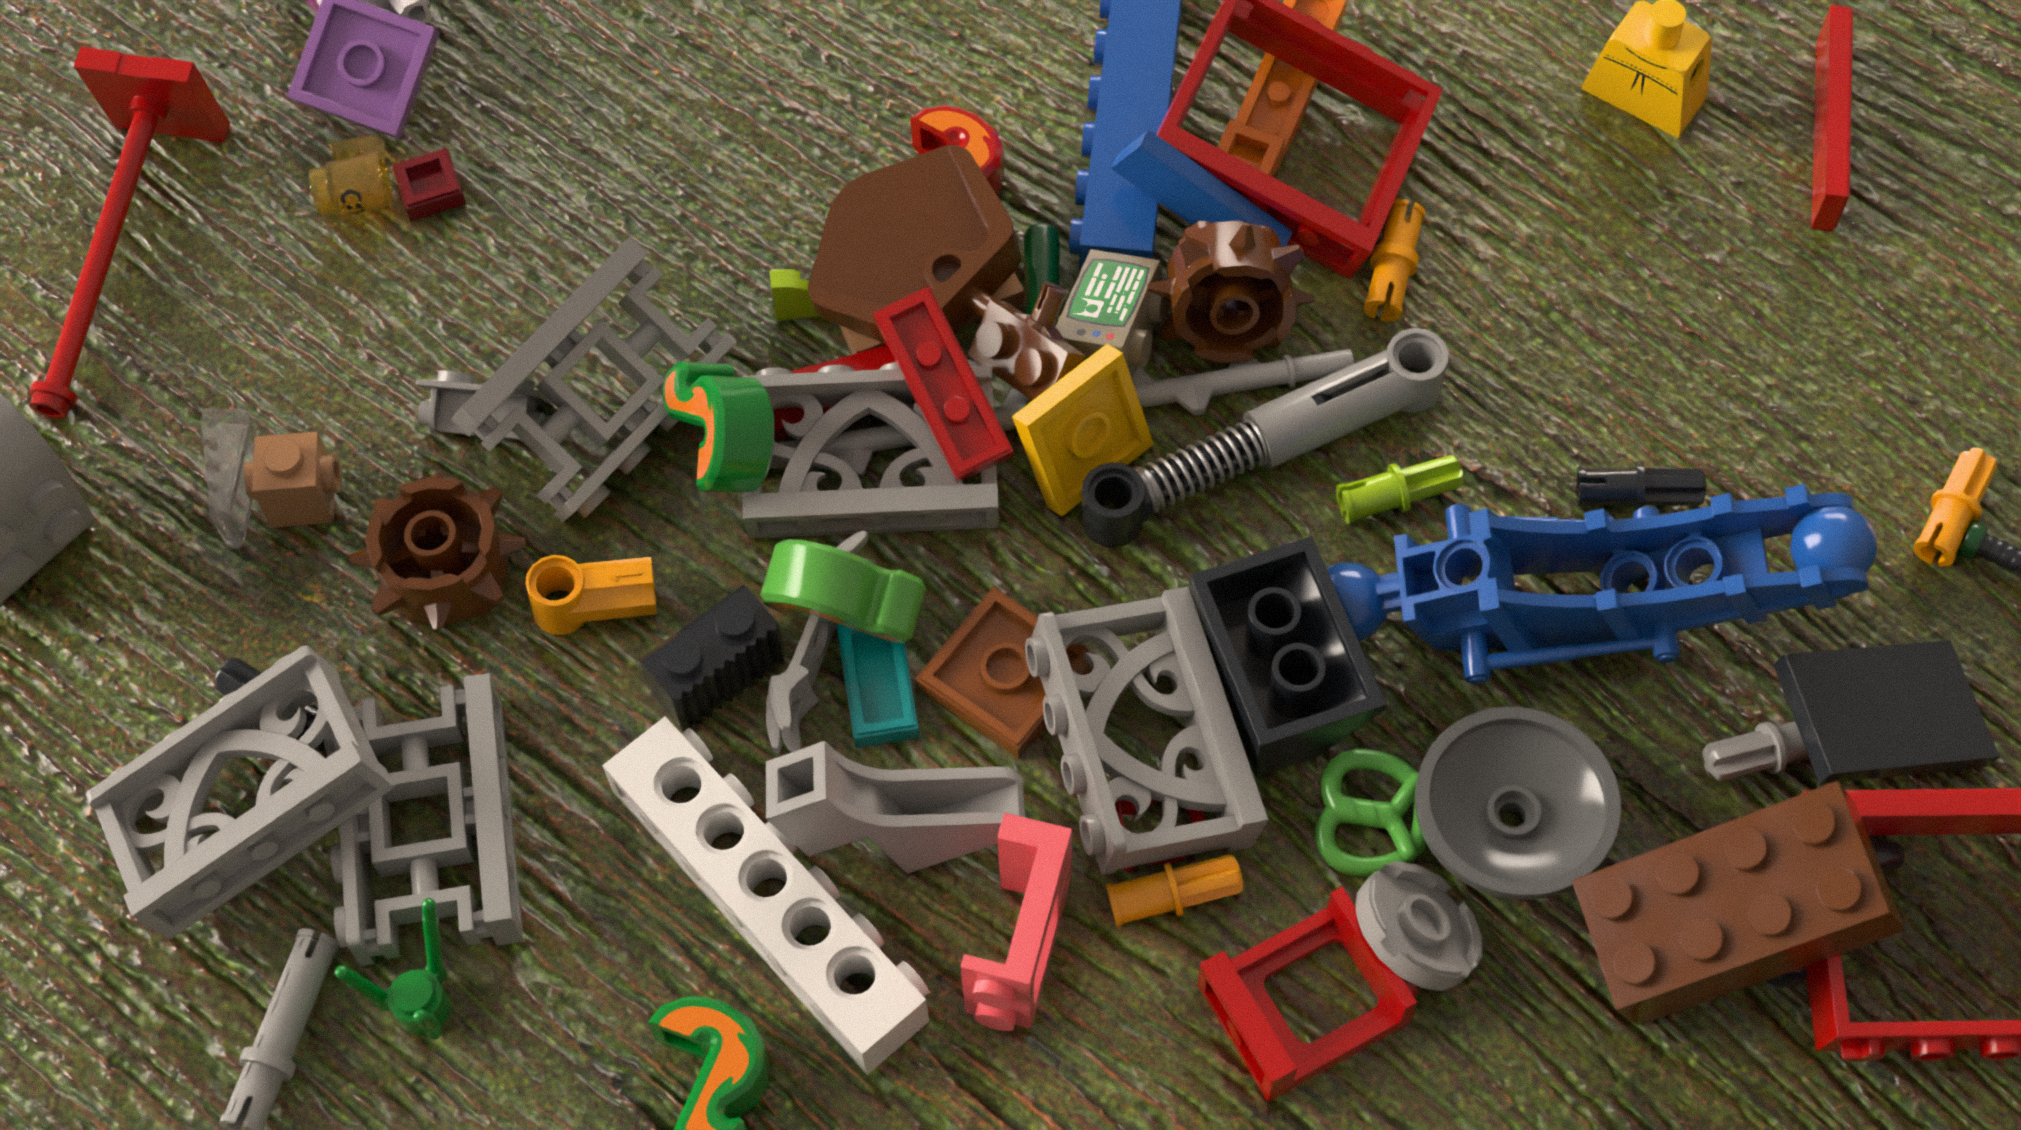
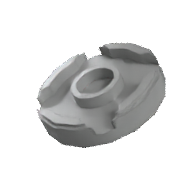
(1418, 926)

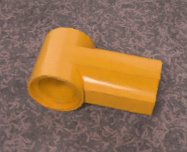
(596, 591)

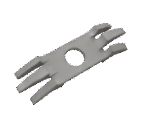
(791, 692)

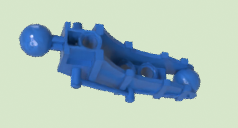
(1829, 549)

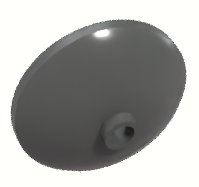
(1522, 766)

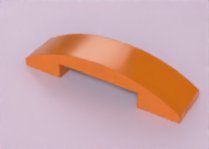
(1277, 99)

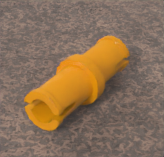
(1394, 261)

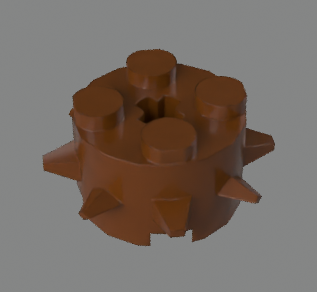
(1230, 290)
(437, 552)

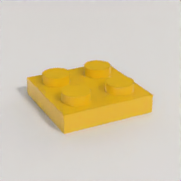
(1081, 424)

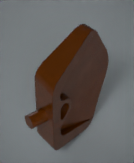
(911, 230)

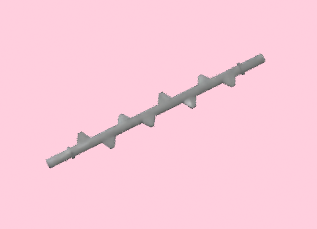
(1190, 391)

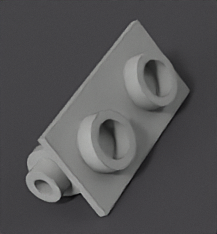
(455, 388)

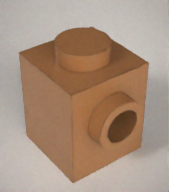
(293, 479)

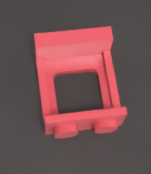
(1036, 862)

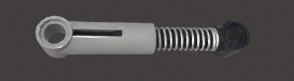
(1269, 434)

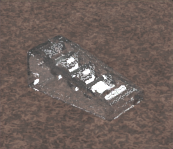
(227, 447)

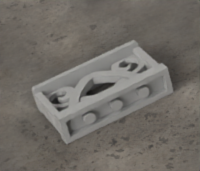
(806, 511)
(1175, 651)
(182, 768)

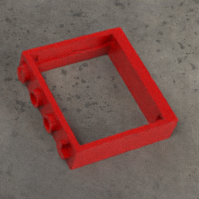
(1345, 66)
(1915, 814)

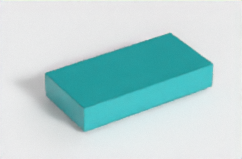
(877, 688)

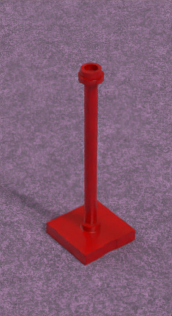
(147, 99)

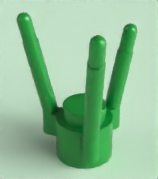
(416, 995)

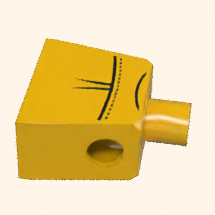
(1654, 66)

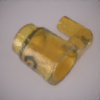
(354, 179)

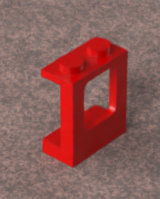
(1257, 1028)

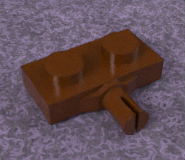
(1025, 347)

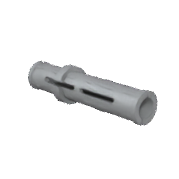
(270, 1057)

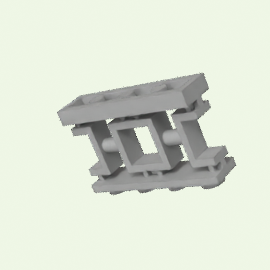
(562, 349)
(474, 810)

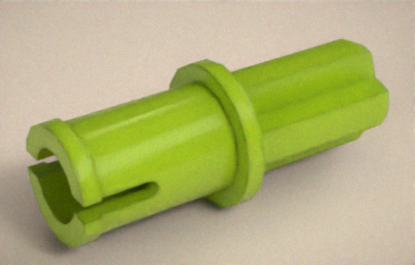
(1398, 488)

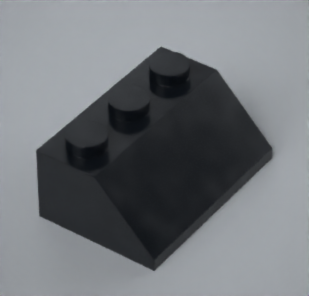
(1285, 654)

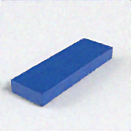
(1187, 187)

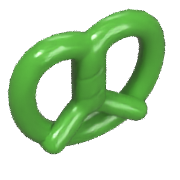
(1367, 812)

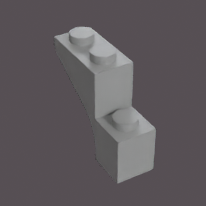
(908, 813)

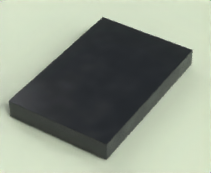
(1885, 711)

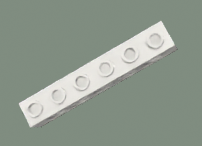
(863, 1024)

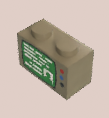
(1114, 307)

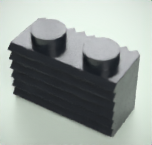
(713, 658)

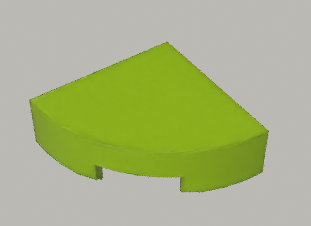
(790, 295)

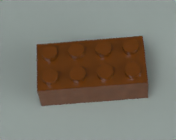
(1737, 904)

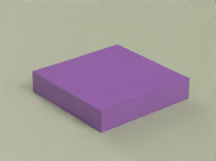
(363, 65)

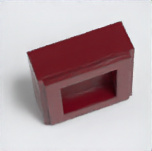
(428, 184)

